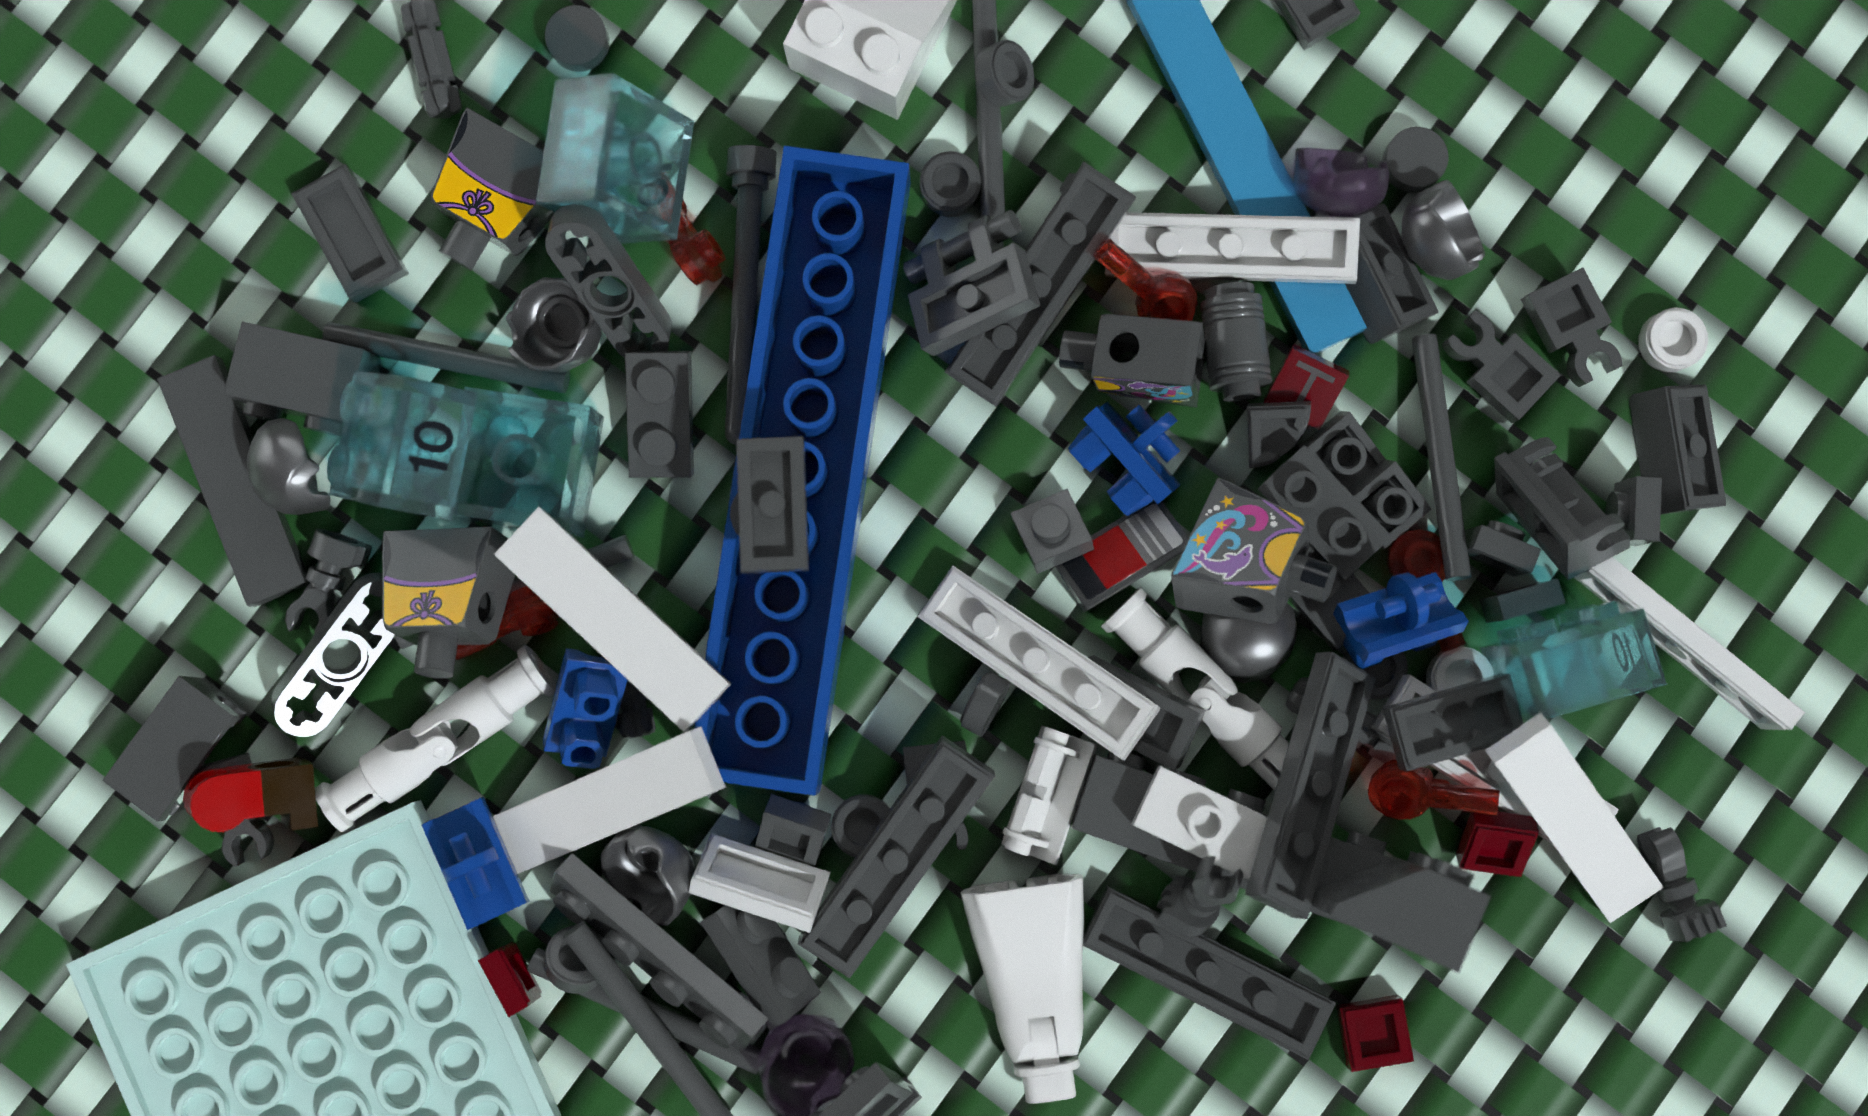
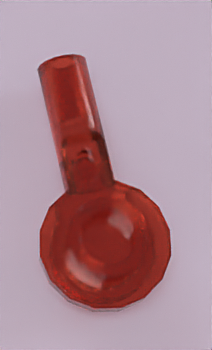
(696, 252)
(1157, 296)
(1420, 555)
(522, 612)
(1412, 792)

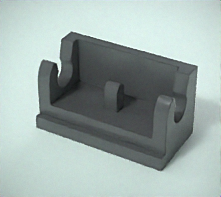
(1557, 509)
(173, 745)

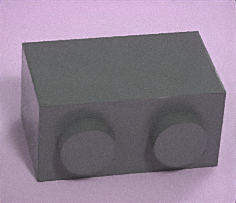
(294, 375)

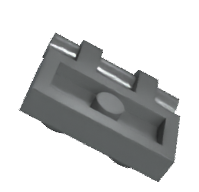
(976, 296)

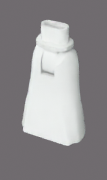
(1033, 971)

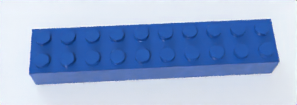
(819, 379)

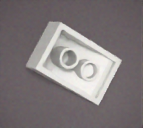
(866, 46)

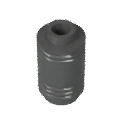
(1235, 341)

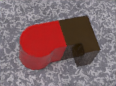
(228, 795)

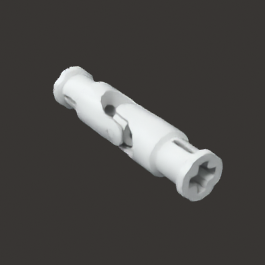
(1232, 717)
(414, 753)

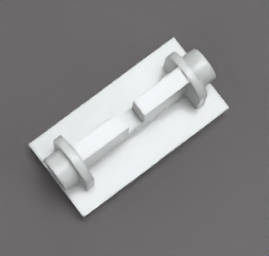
(1049, 795)

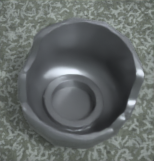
(1441, 233)
(552, 327)
(282, 471)
(1249, 648)
(650, 870)

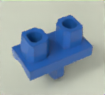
(1111, 435)
(1398, 618)
(584, 709)
(475, 863)

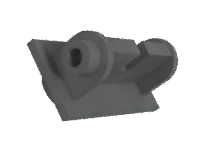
(1336, 519)

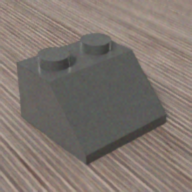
(1411, 905)

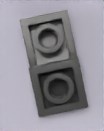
(1367, 474)

